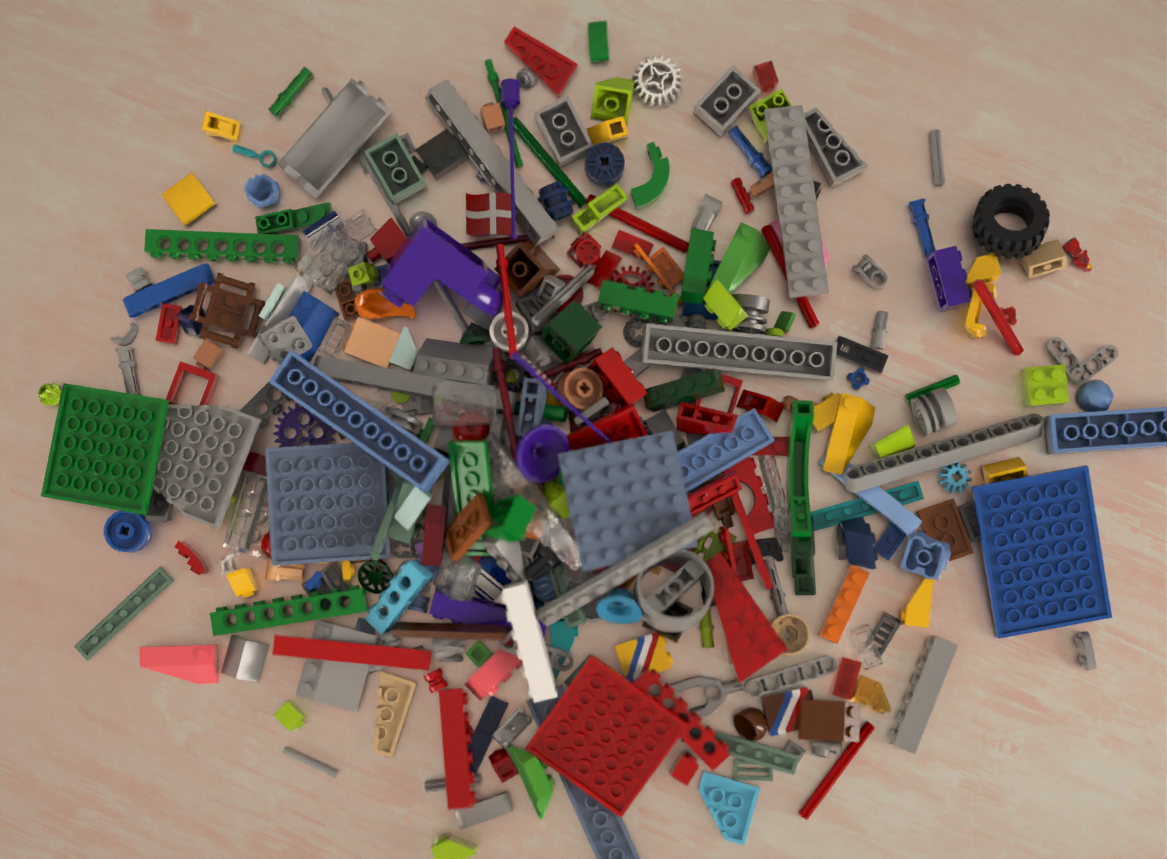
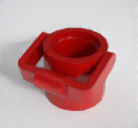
(587, 251)

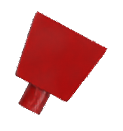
(386, 241)

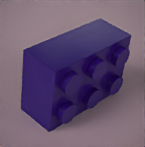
(949, 278)

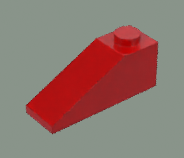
(703, 420)

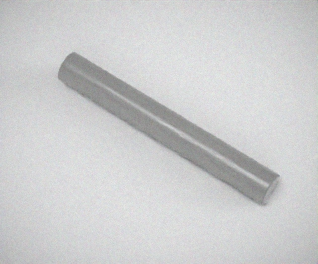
(310, 762)

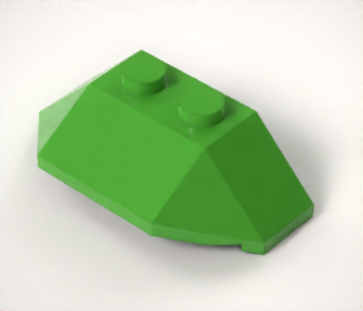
(534, 778)

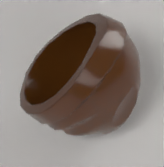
(750, 723)

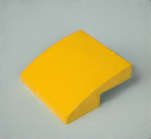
(188, 199)

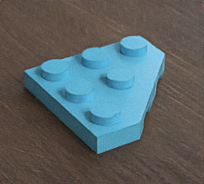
(729, 804)

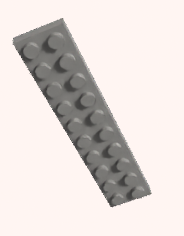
(796, 201)

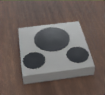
(594, 413)

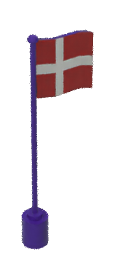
(495, 212)

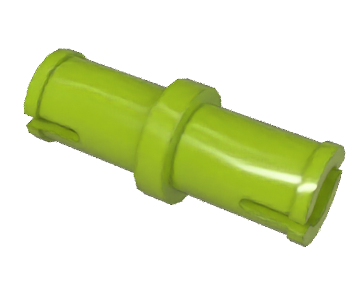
(706, 630)

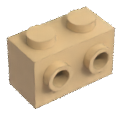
(1046, 259)

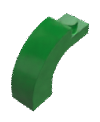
(652, 190)

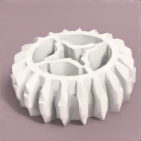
(670, 72)

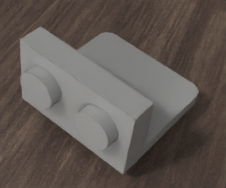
(284, 337)

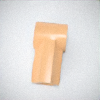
(287, 572)

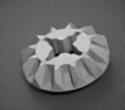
(629, 332)

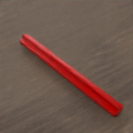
(646, 227)
(777, 251)
(836, 771)

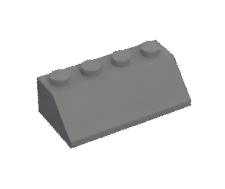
(455, 362)

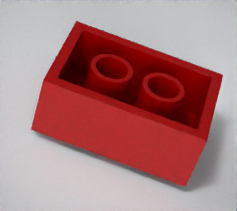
(617, 379)

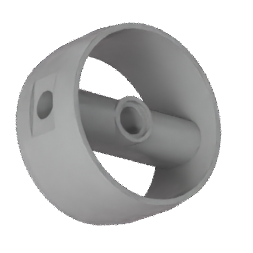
(654, 606)

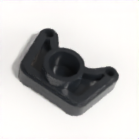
(769, 547)

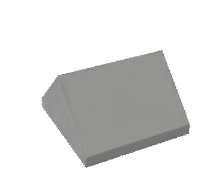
(244, 659)

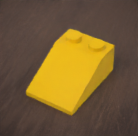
(1004, 470)

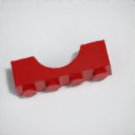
(759, 517)

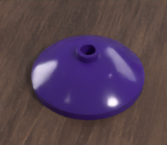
(543, 463)

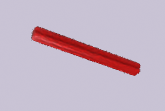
(998, 317)

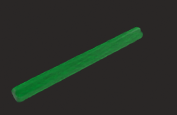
(548, 162)

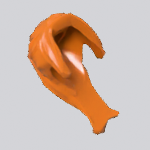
(372, 305)

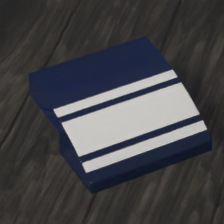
(314, 230)
(491, 579)

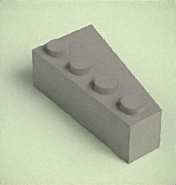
(832, 153)

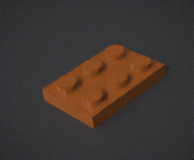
(945, 525)
(467, 527)

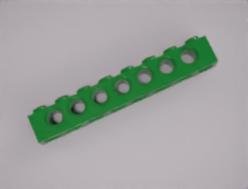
(155, 238)
(222, 625)

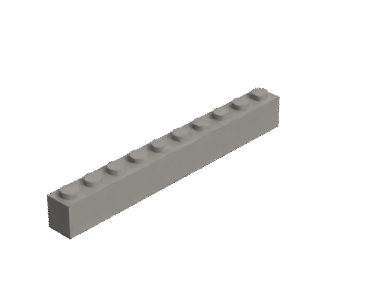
(490, 160)

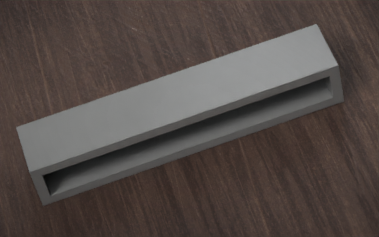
(923, 694)

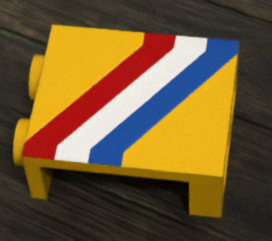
(643, 653)

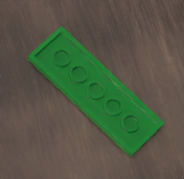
(471, 476)

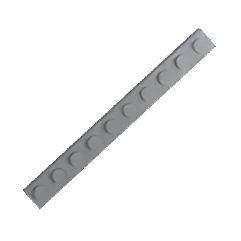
(625, 569)

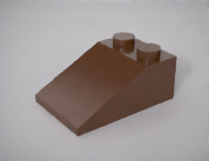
(829, 720)

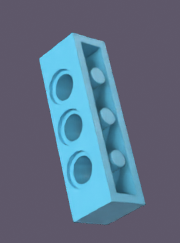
(418, 575)

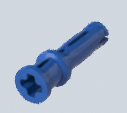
(755, 158)
(921, 219)

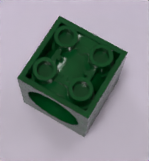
(570, 332)

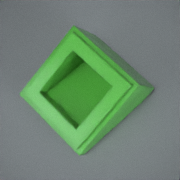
(785, 321)

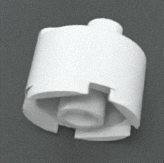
(498, 328)

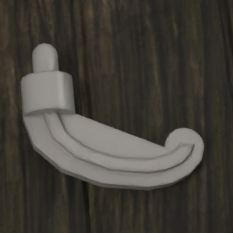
(128, 337)

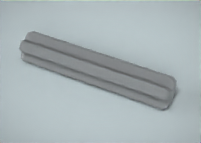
(937, 157)
(440, 784)

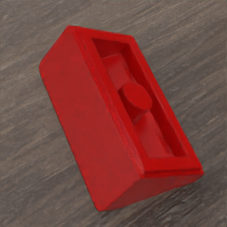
(604, 268)

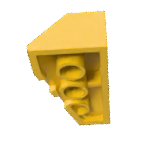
(850, 427)

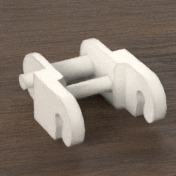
(228, 558)

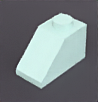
(404, 351)

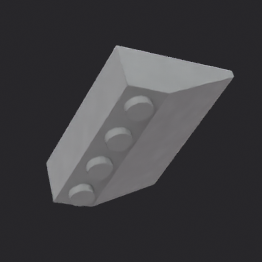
(334, 681)

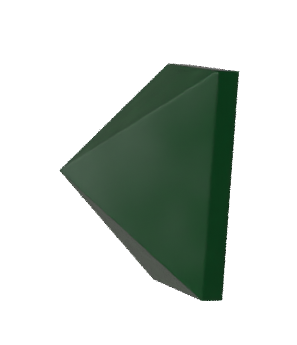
(475, 335)

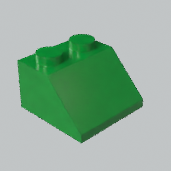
(510, 518)

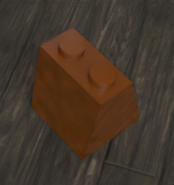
(528, 267)

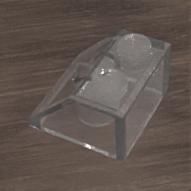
(458, 578)

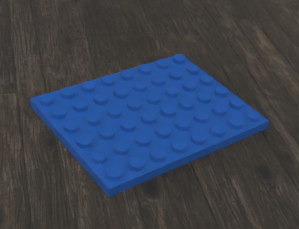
(1042, 551)

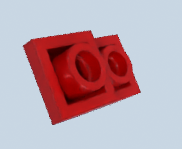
(196, 562)

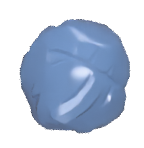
(262, 190)
(1095, 396)

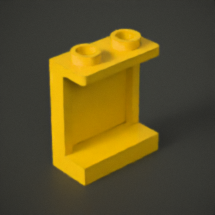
(977, 330)

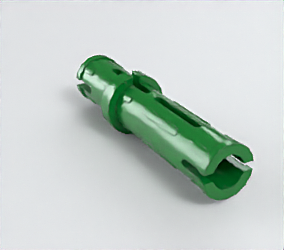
(287, 95)

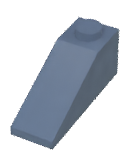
(532, 405)

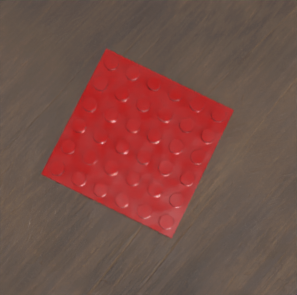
(606, 735)

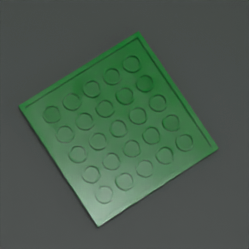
(105, 448)

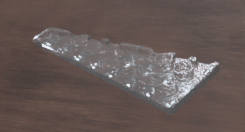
(546, 523)

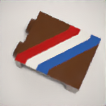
(783, 710)

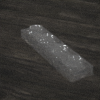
(775, 492)

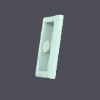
(412, 507)

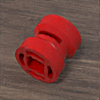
(435, 680)

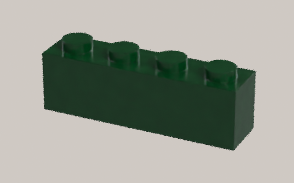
(684, 390)

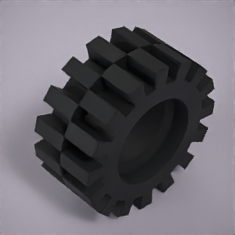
(523, 373)

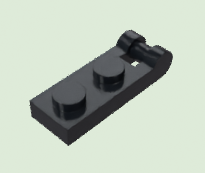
(861, 355)

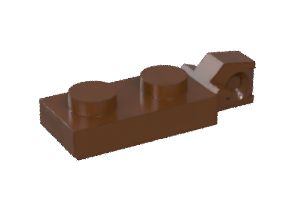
(723, 509)

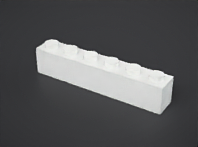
(530, 641)

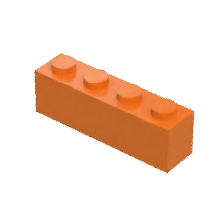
(843, 604)

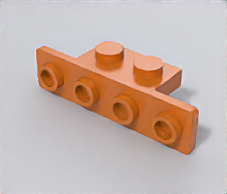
(664, 267)

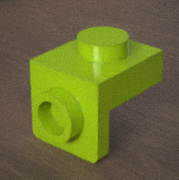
(363, 273)

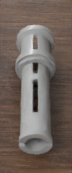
(127, 366)

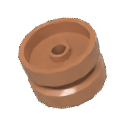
(580, 388)

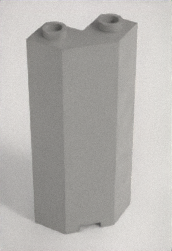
(334, 137)

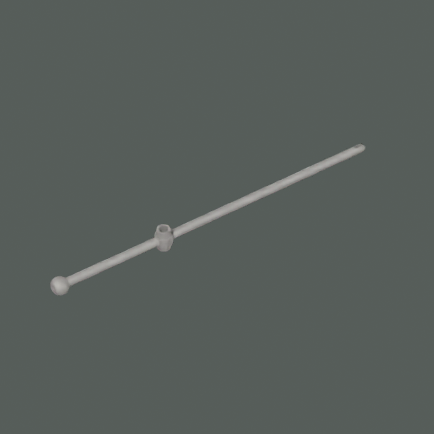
(404, 225)

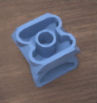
(926, 556)

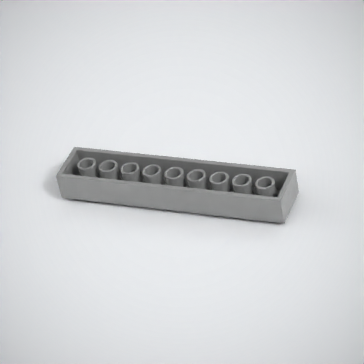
(738, 352)

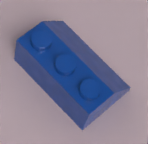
(315, 320)

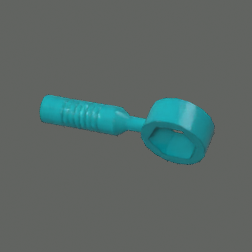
(251, 153)

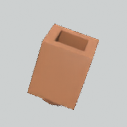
(492, 117)
(208, 355)

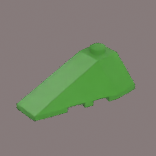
(742, 257)

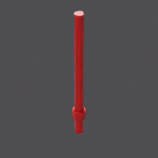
(502, 264)

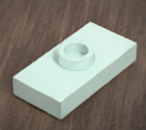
(271, 301)

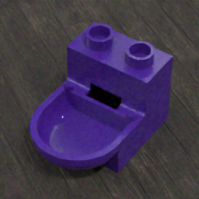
(435, 255)

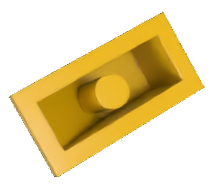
(243, 582)

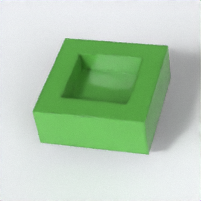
(478, 653)

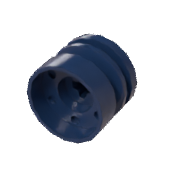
(604, 176)

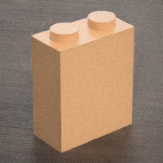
(371, 342)

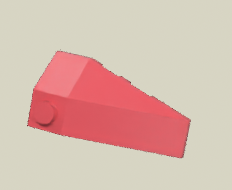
(185, 662)

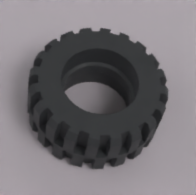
(1016, 201)

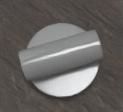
(526, 78)

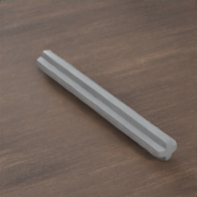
(563, 295)

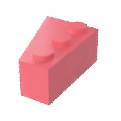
(492, 672)

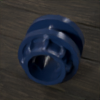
(556, 201)

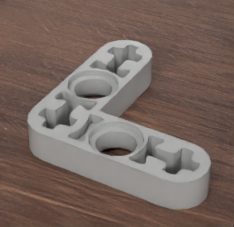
(1075, 365)

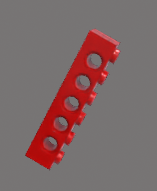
(711, 758)

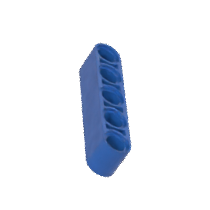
(168, 290)

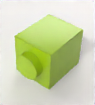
(290, 716)

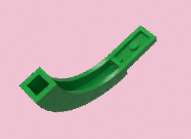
(797, 467)

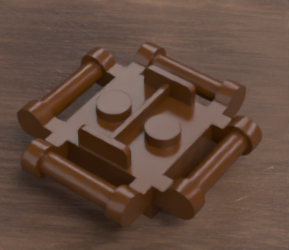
(226, 310)

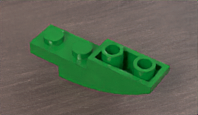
(291, 220)

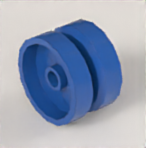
(116, 531)

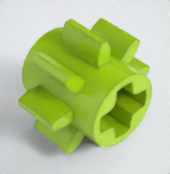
(49, 394)

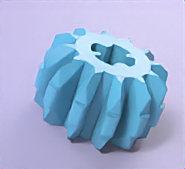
(957, 484)

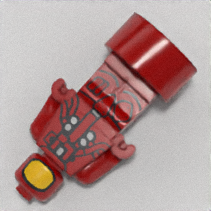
(1080, 257)

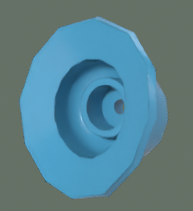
(619, 607)

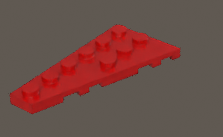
(746, 628)

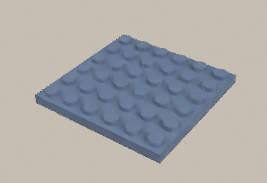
(624, 497)
(324, 503)

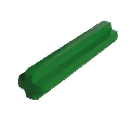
(945, 383)

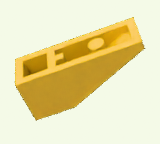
(918, 606)

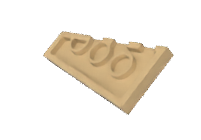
(392, 707)

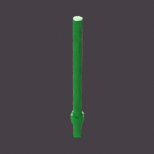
(493, 79)

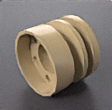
(798, 630)

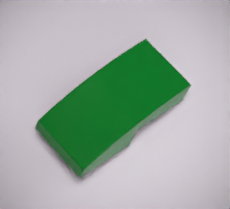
(598, 41)

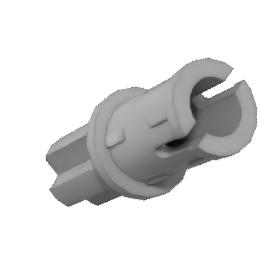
(880, 330)

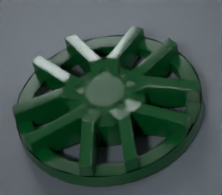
(375, 576)

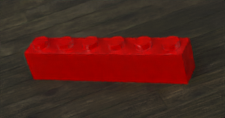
(456, 749)

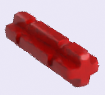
(742, 195)

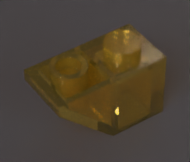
(871, 692)

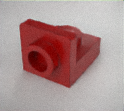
(503, 765)

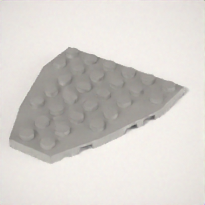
(203, 459)

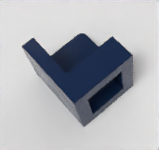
(190, 327)

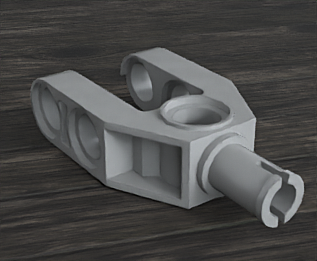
(707, 683)

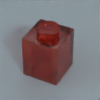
(765, 76)

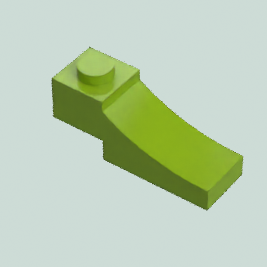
(598, 209)

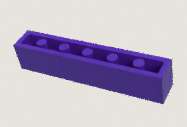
(471, 612)

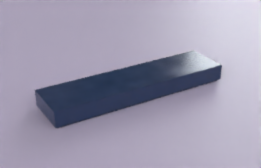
(486, 727)

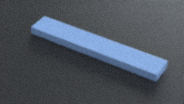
(885, 505)

